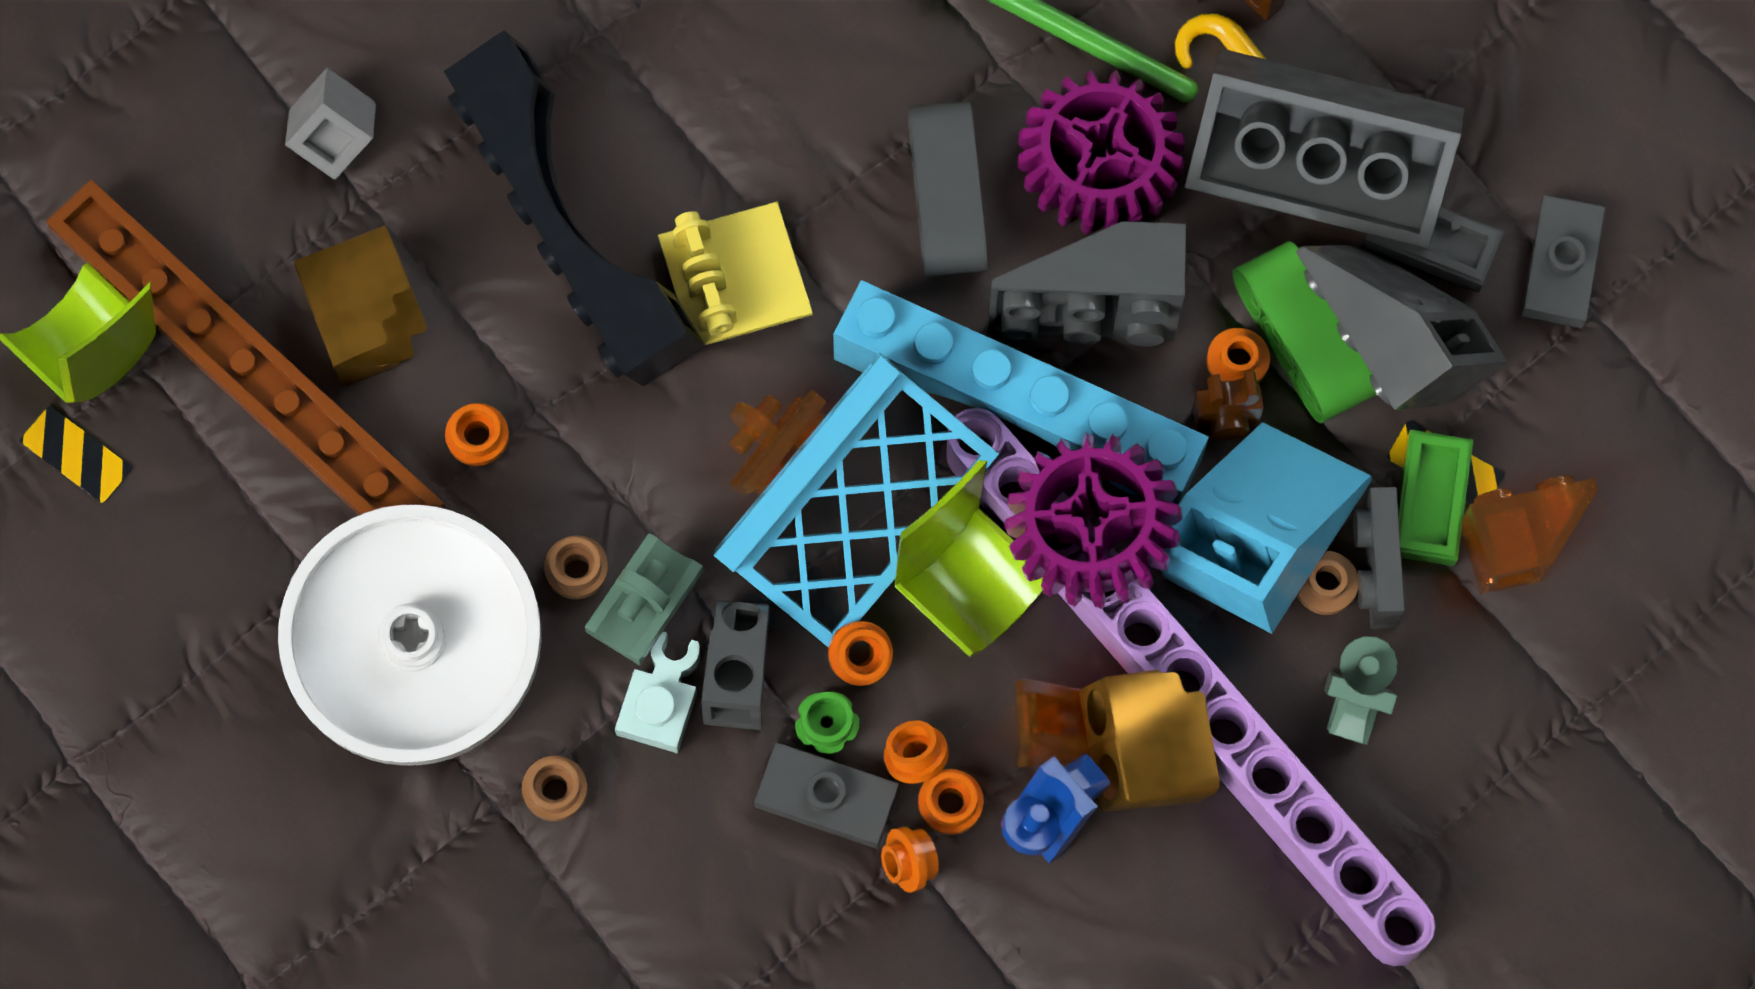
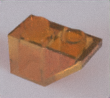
(1521, 535)

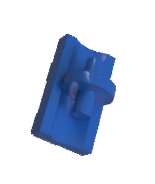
(1053, 807)

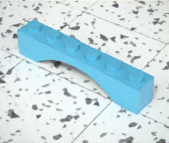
(1010, 384)

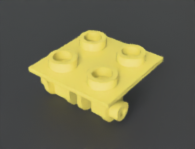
(735, 272)

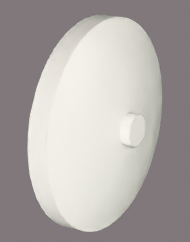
(409, 635)

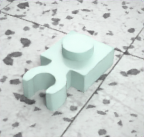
(658, 703)

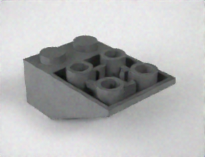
(1105, 286)
(1409, 333)

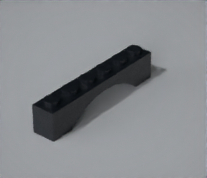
(512, 109)

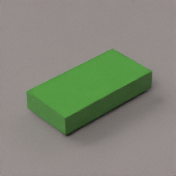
(1433, 496)

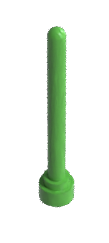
(1103, 47)

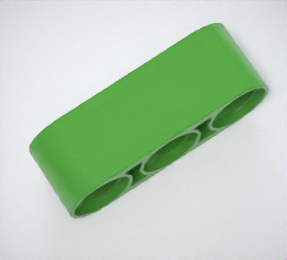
(1302, 333)

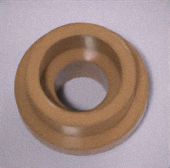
(569, 550)
(1330, 601)
(551, 769)

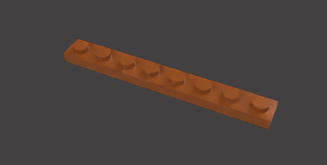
(237, 356)

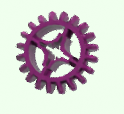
(1061, 125)
(1118, 521)

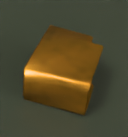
(362, 304)
(1149, 740)

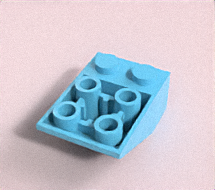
(1262, 524)

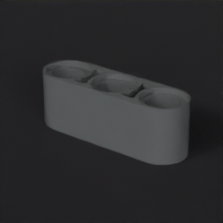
(947, 189)

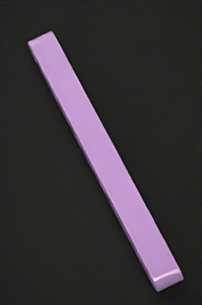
(1235, 762)

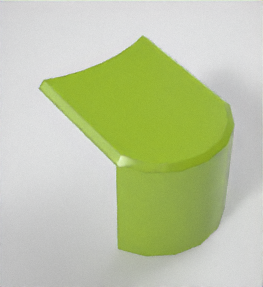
(87, 338)
(962, 570)

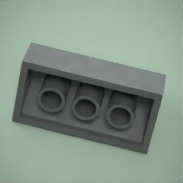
(1325, 148)

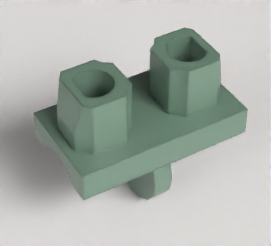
(644, 599)
(1359, 693)

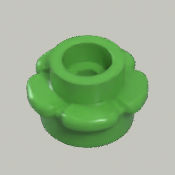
(824, 705)

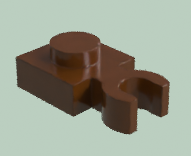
(1228, 407)

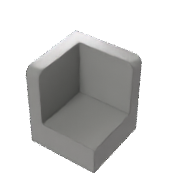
(330, 123)

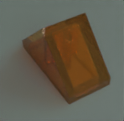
(1047, 723)

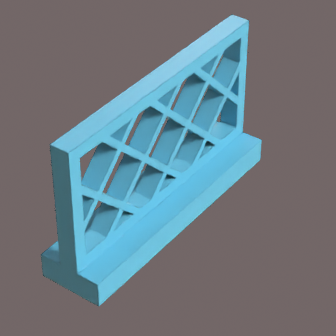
(812, 466)

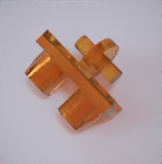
(775, 440)

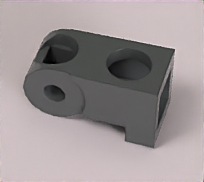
(736, 665)

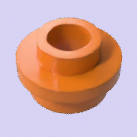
(1242, 339)
(472, 417)
(879, 657)
(913, 739)
(954, 782)
(909, 858)

